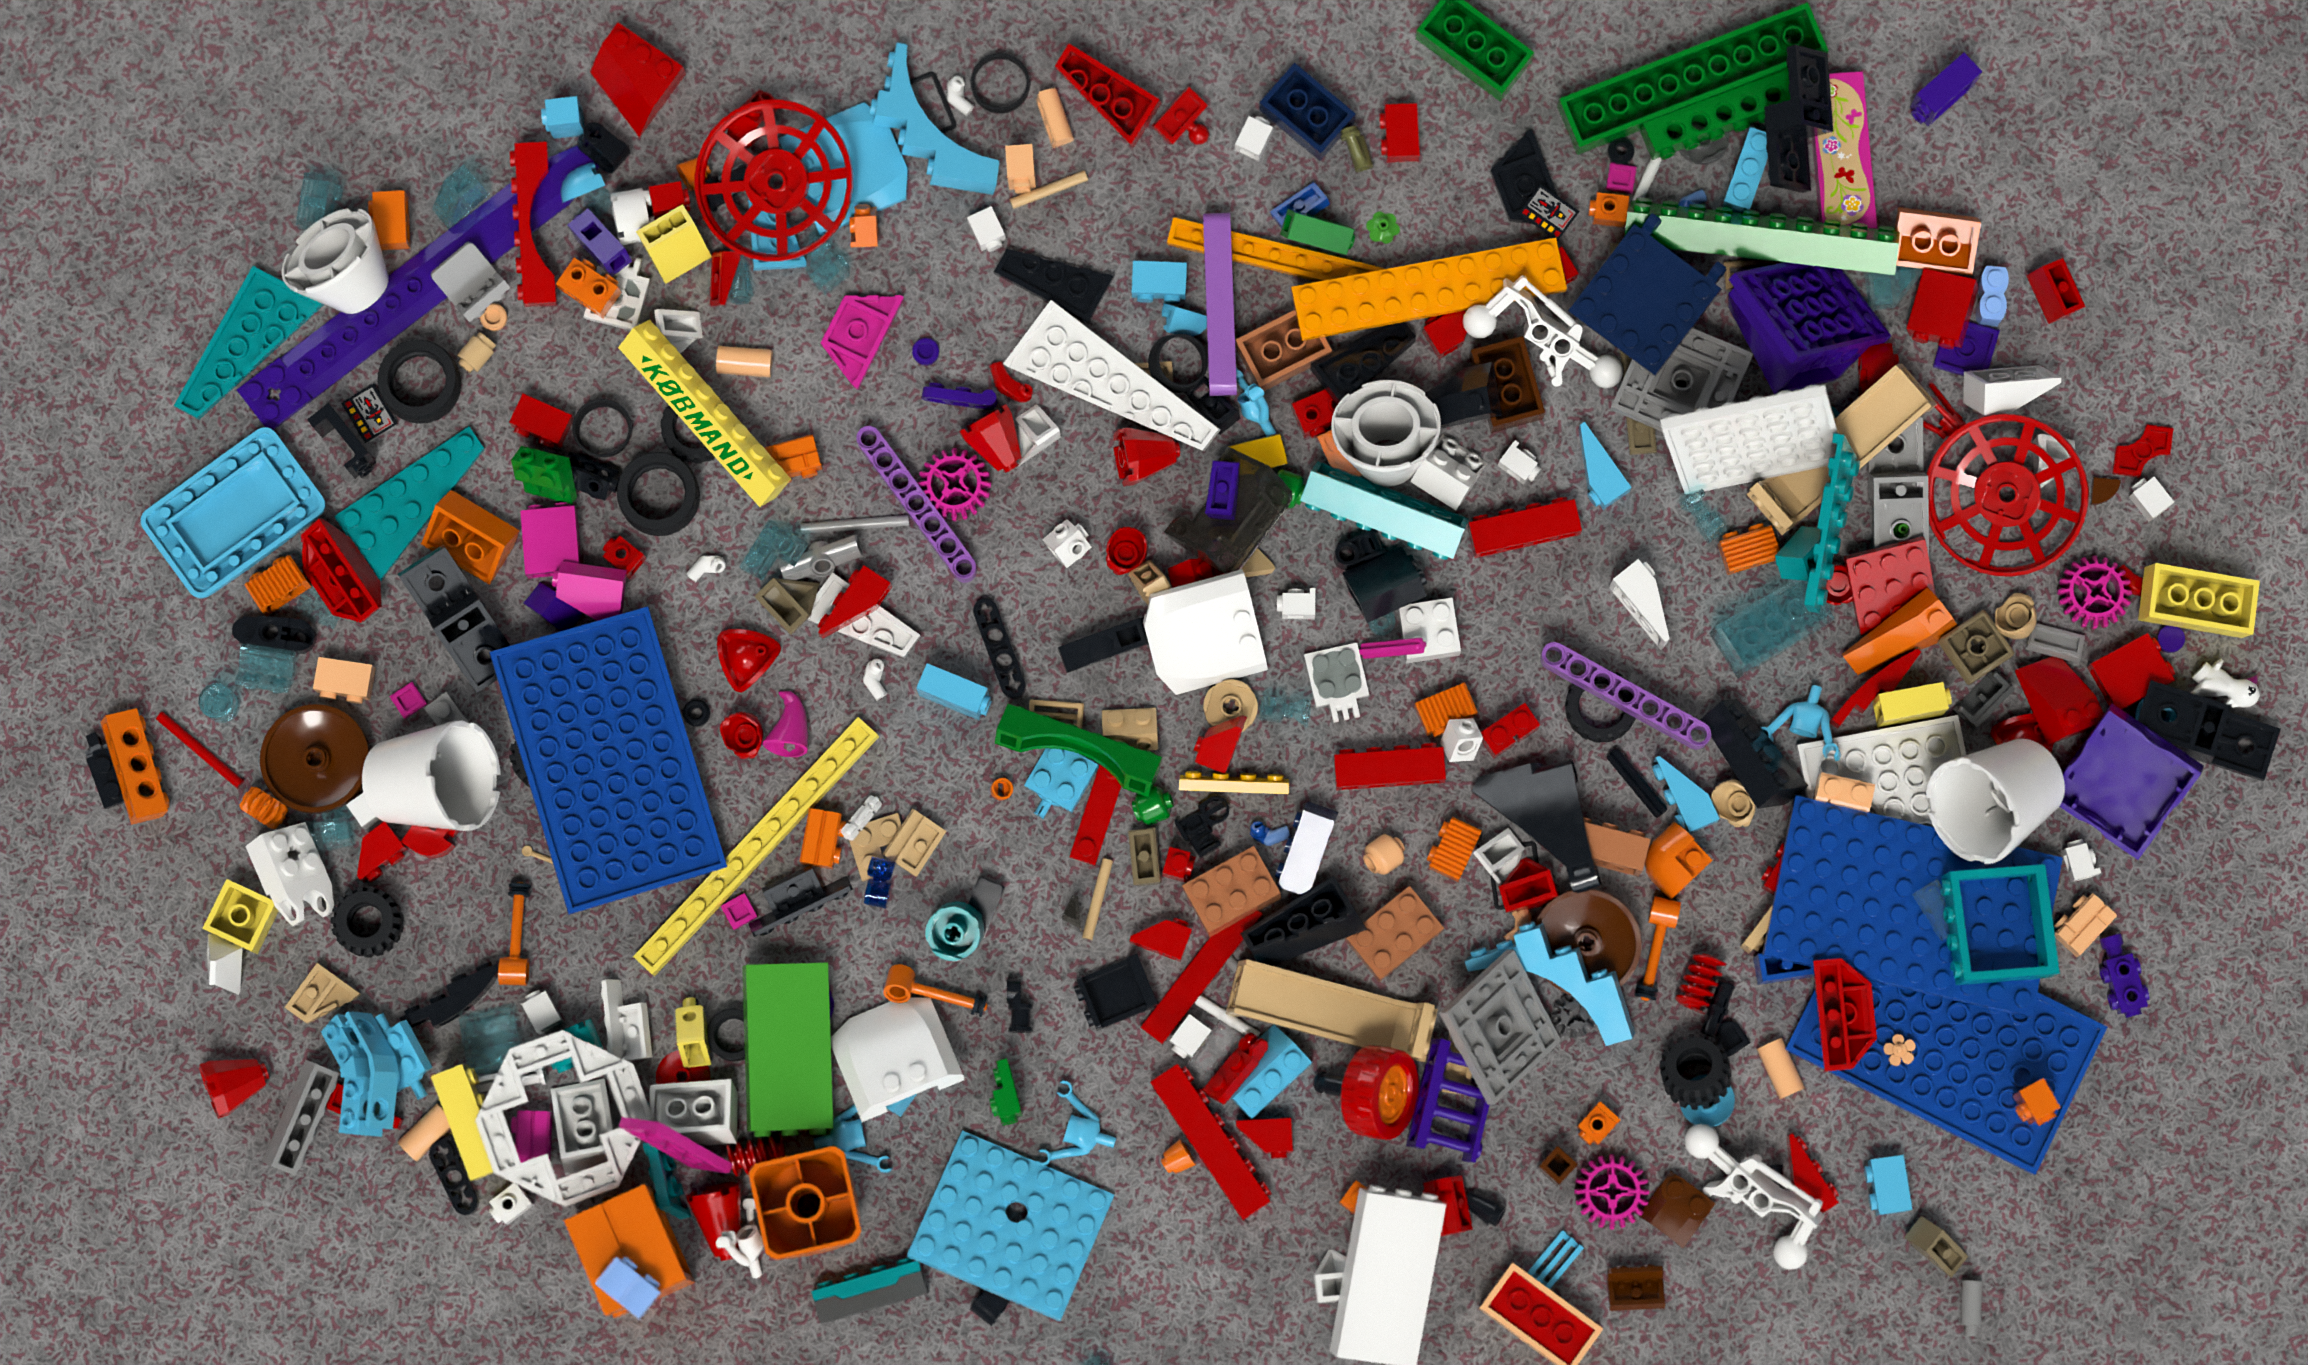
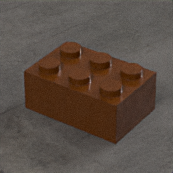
(1515, 383)

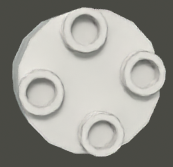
(630, 213)

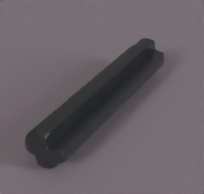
(1636, 783)

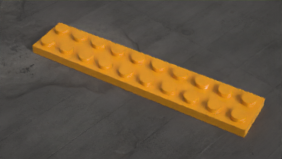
(1423, 289)

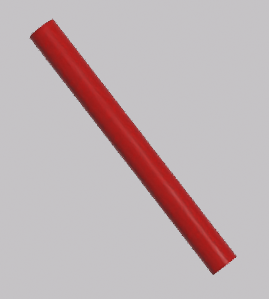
(200, 750)

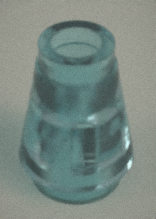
(741, 287)

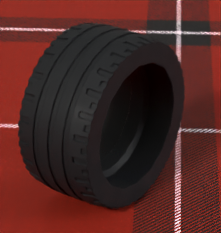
(441, 405)
(636, 469)

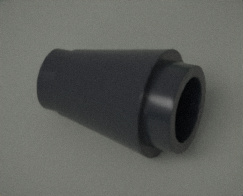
(1486, 1208)

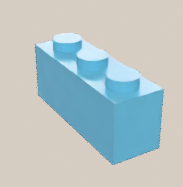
(1747, 172)

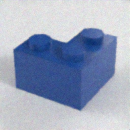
(1774, 970)

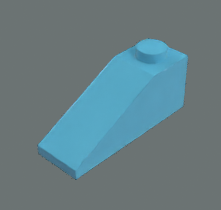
(1602, 475)

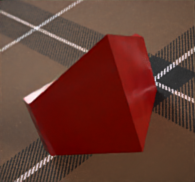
(1527, 886)

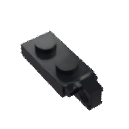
(103, 772)

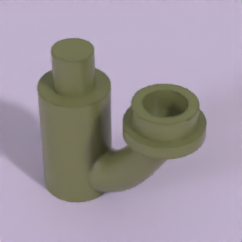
(1357, 148)

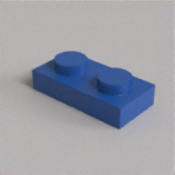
(1308, 201)

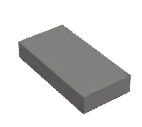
(2056, 642)

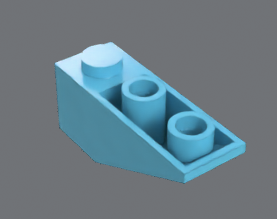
(1694, 804)

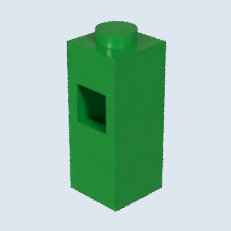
(1317, 232)

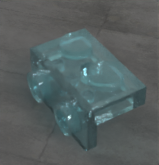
(266, 668)

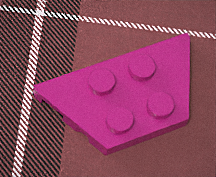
(859, 332)

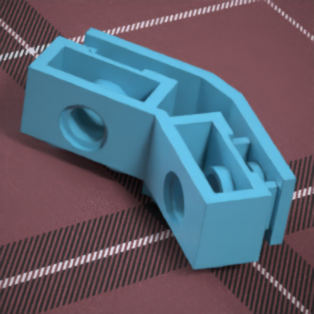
(367, 1071)

